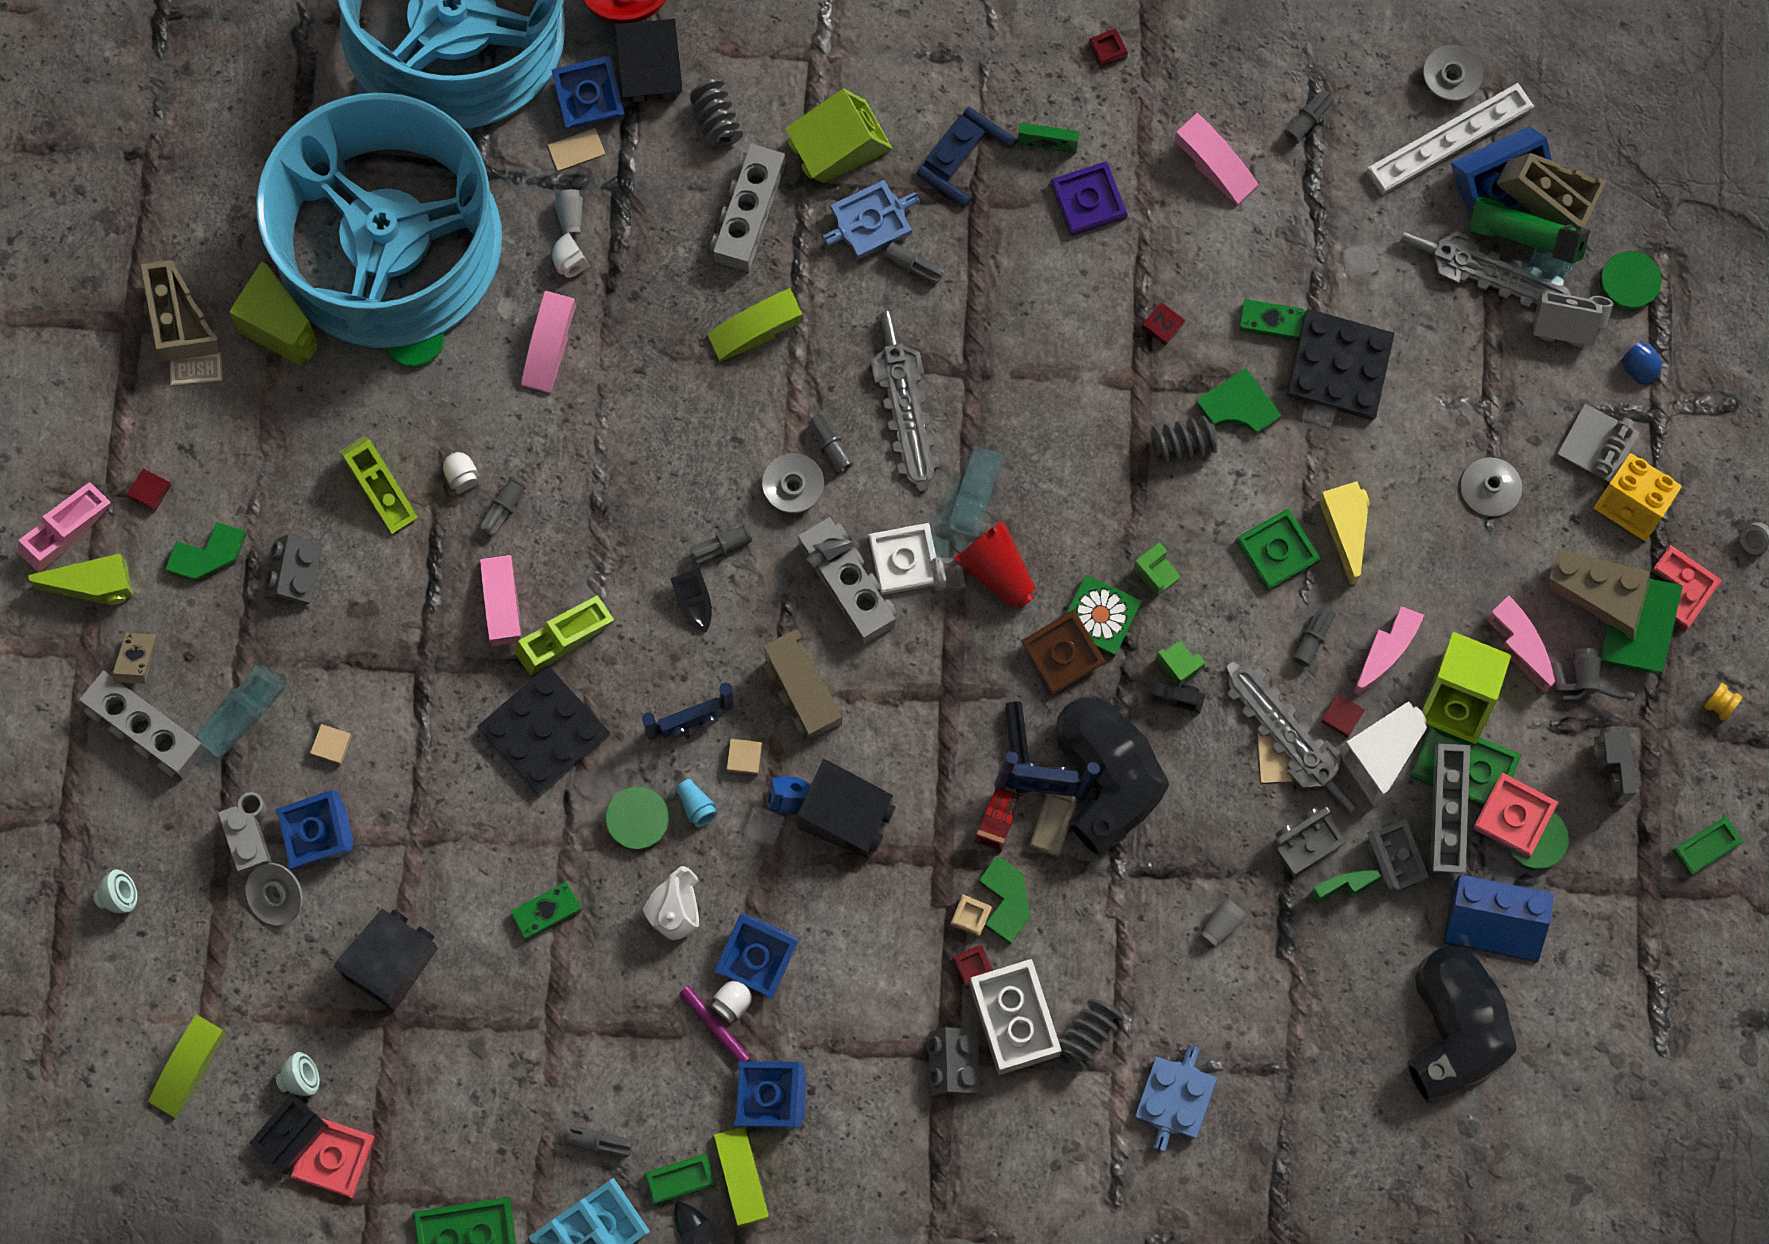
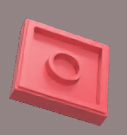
(1515, 815)
(335, 1159)

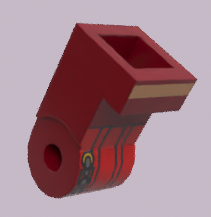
(997, 819)

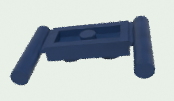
(954, 150)
(703, 714)
(1045, 780)

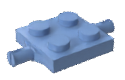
(871, 219)
(1176, 1098)

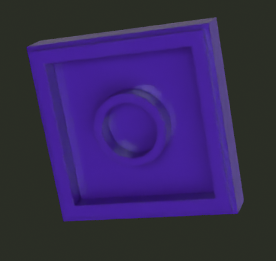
(1088, 198)

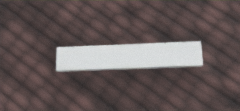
(1450, 139)

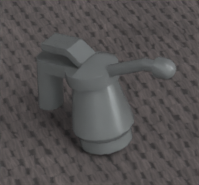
(1586, 669)

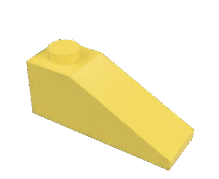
(1347, 518)

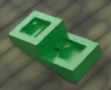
(1351, 882)

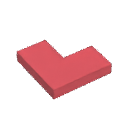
(1696, 581)

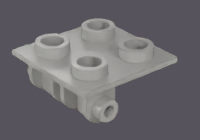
(1599, 442)

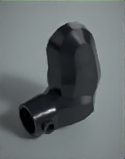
(1128, 777)
(1469, 1019)

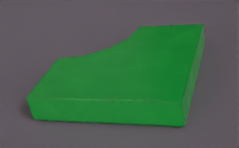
(1239, 402)

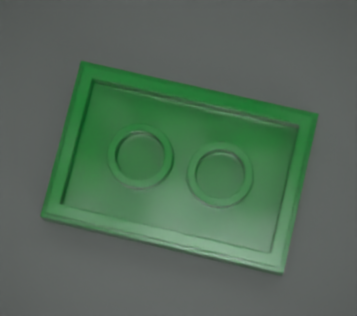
(1653, 634)
(1486, 763)
(467, 1223)

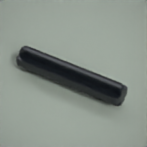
(1017, 733)

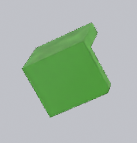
(1156, 570)
(1180, 663)

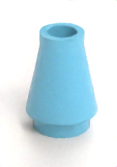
(697, 805)

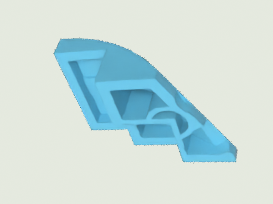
(597, 1219)

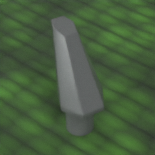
(828, 551)

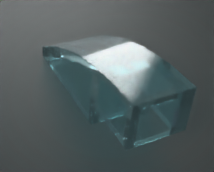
(976, 491)
(241, 709)

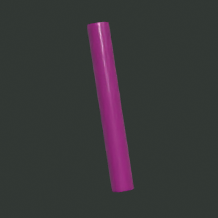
(714, 1024)

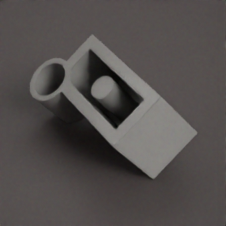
(1570, 318)
(245, 834)

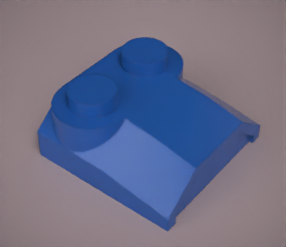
(587, 92)
(315, 829)
(757, 954)
(771, 1095)

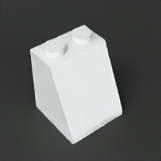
(1382, 750)

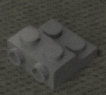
(1613, 759)

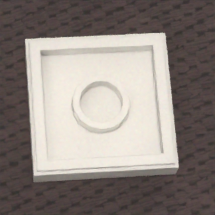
(903, 558)

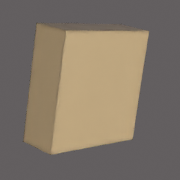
(331, 744)
(744, 756)
(971, 915)

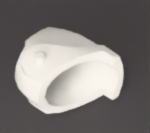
(673, 905)

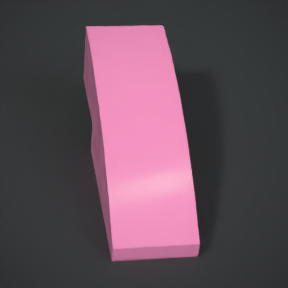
(1216, 159)
(548, 342)
(62, 527)
(500, 600)
(1522, 643)
(1388, 648)

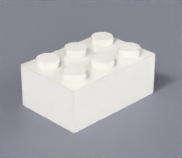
(1015, 1017)

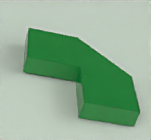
(220, 552)
(1009, 886)

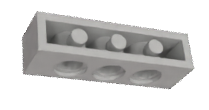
(740, 252)
(866, 624)
(106, 693)
(1450, 808)

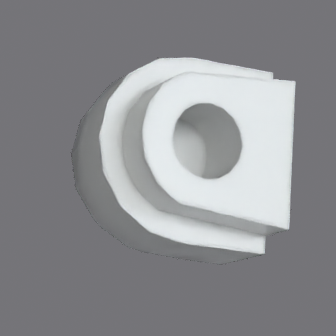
(568, 257)
(460, 472)
(732, 1000)

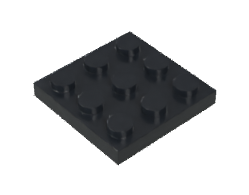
(1340, 364)
(543, 730)

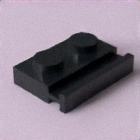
(288, 1133)

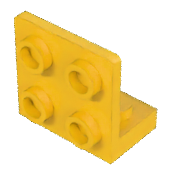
(1638, 497)

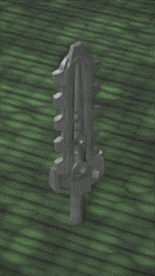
(1459, 258)
(899, 370)
(1311, 762)

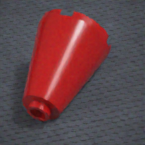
(999, 566)

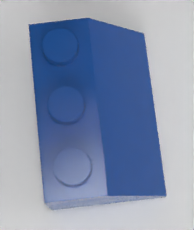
(1480, 170)
(1498, 917)

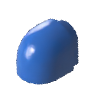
(1643, 363)
(786, 794)

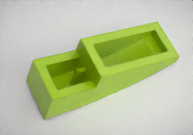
(756, 325)
(563, 635)
(186, 1066)
(741, 1177)

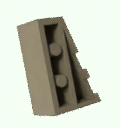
(1551, 189)
(173, 316)
(1603, 588)
(800, 686)

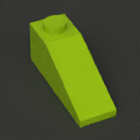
(378, 484)
(95, 580)

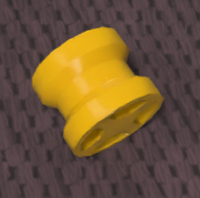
(1723, 702)

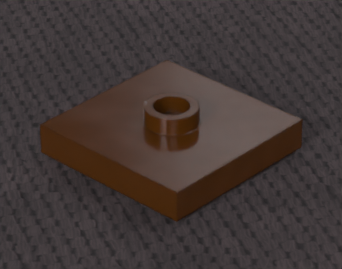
(1063, 651)

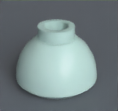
(116, 892)
(298, 1075)

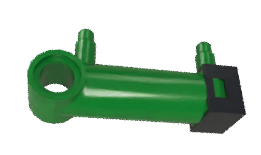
(1494, 218)

